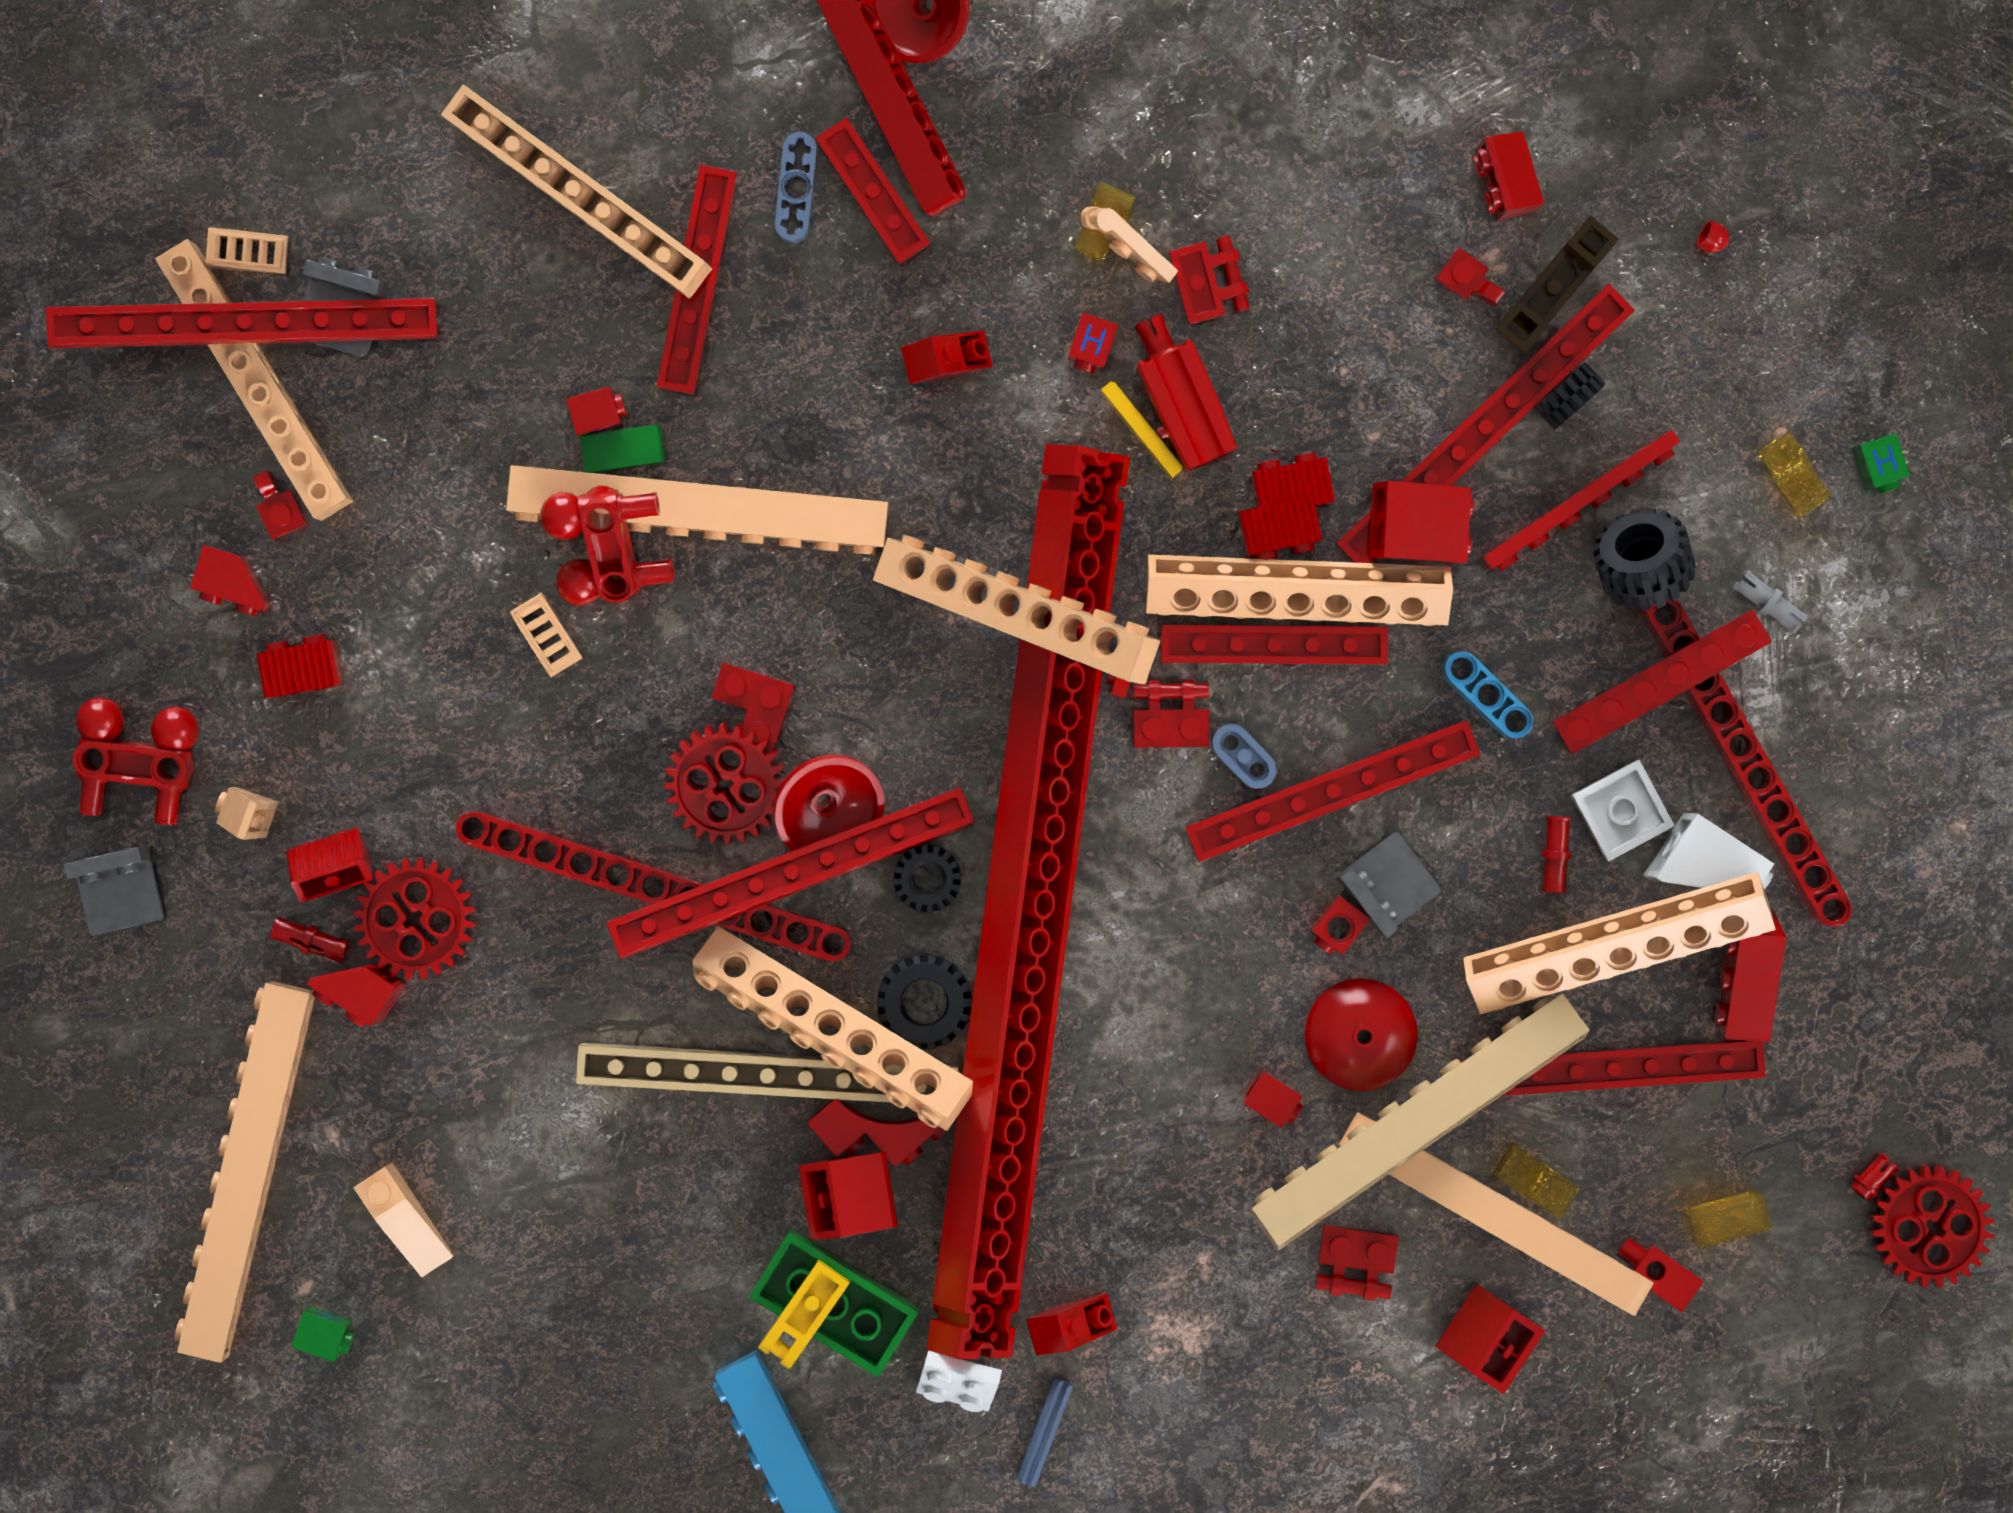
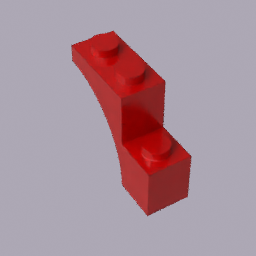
(843, 1126)

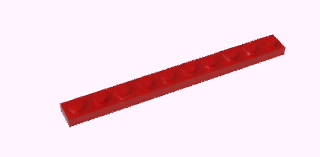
(240, 323)
(1507, 404)
(789, 873)

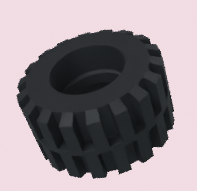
(1650, 580)
(948, 977)

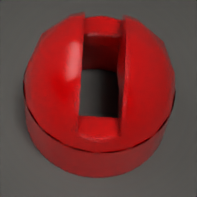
(1713, 237)

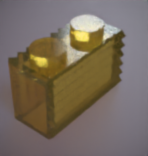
(1727, 1219)

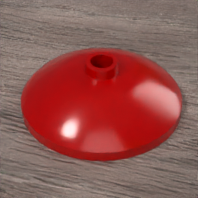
(922, 33)
(851, 800)
(1341, 1015)

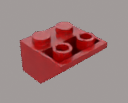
(1507, 175)
(361, 991)
(847, 1195)
(1490, 1338)

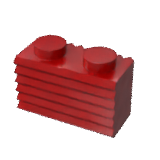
(1292, 481)
(1279, 531)
(299, 668)
(329, 865)

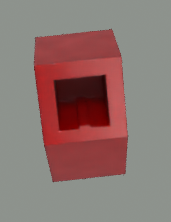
(946, 356)
(230, 578)
(1071, 1325)

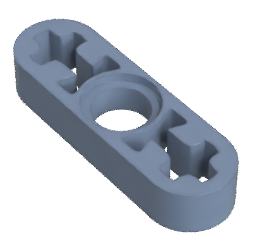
(808, 160)

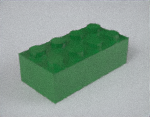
(863, 1322)

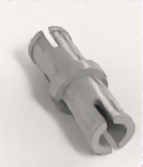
(1770, 601)

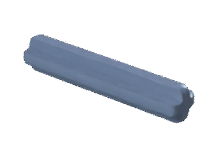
(1044, 1431)

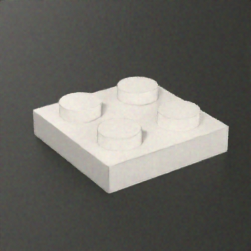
(1622, 810)
(958, 1382)

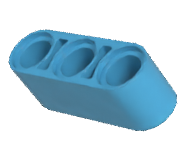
(1503, 704)

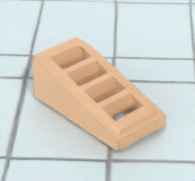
(230, 263)
(529, 607)

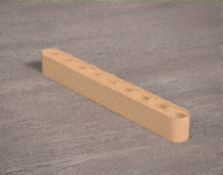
(1520, 1227)

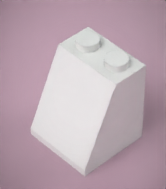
(1704, 855)

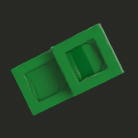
(622, 449)

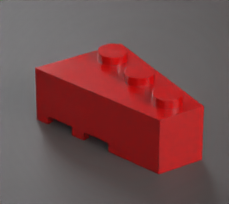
(1750, 985)

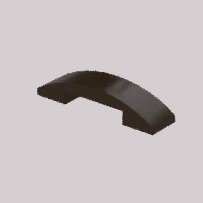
(1556, 284)

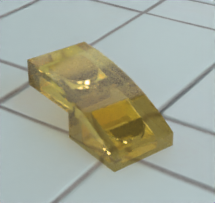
(1793, 475)
(1536, 1181)

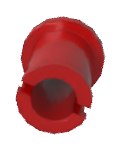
(1872, 1178)

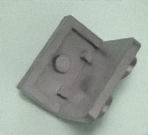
(332, 283)

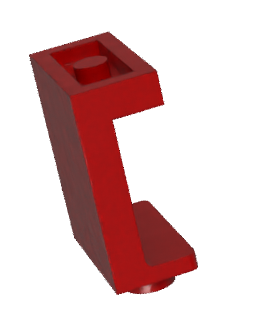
(1420, 522)

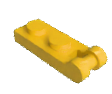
(805, 1313)

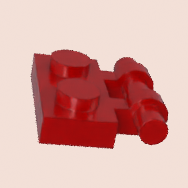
(1198, 282)
(1171, 727)
(1358, 1250)

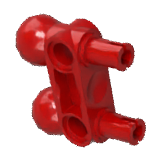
(606, 542)
(131, 762)

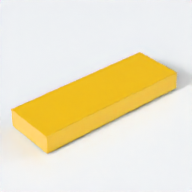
(1141, 429)

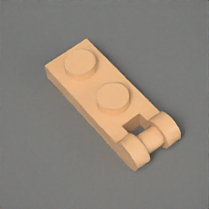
(1129, 244)

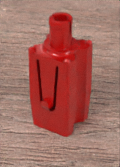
(1182, 398)

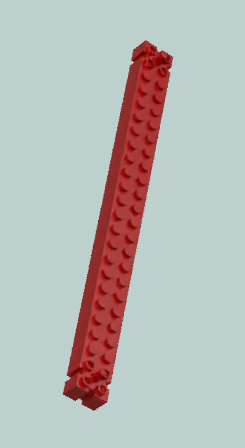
(1026, 919)

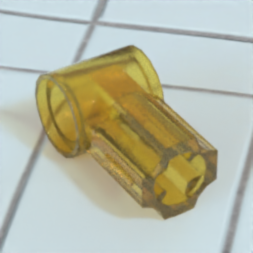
(1091, 241)

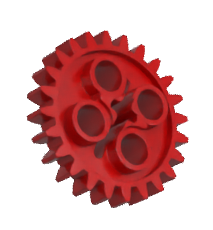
(696, 799)
(389, 940)
(1905, 1204)

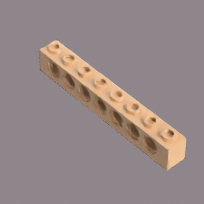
(576, 191)
(260, 390)
(1298, 590)
(1129, 661)
(1619, 943)
(726, 951)

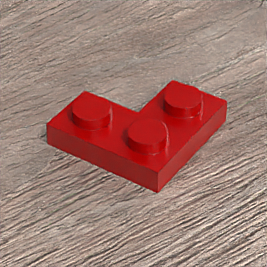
(761, 696)

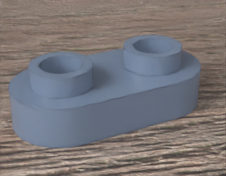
(1243, 756)

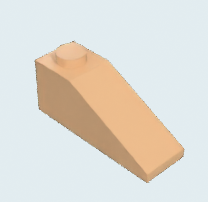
(245, 813)
(403, 1219)

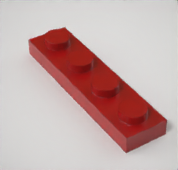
(872, 191)

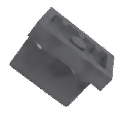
(1389, 883)
(117, 890)

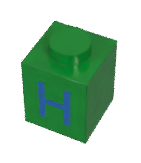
(1881, 463)
(323, 1334)

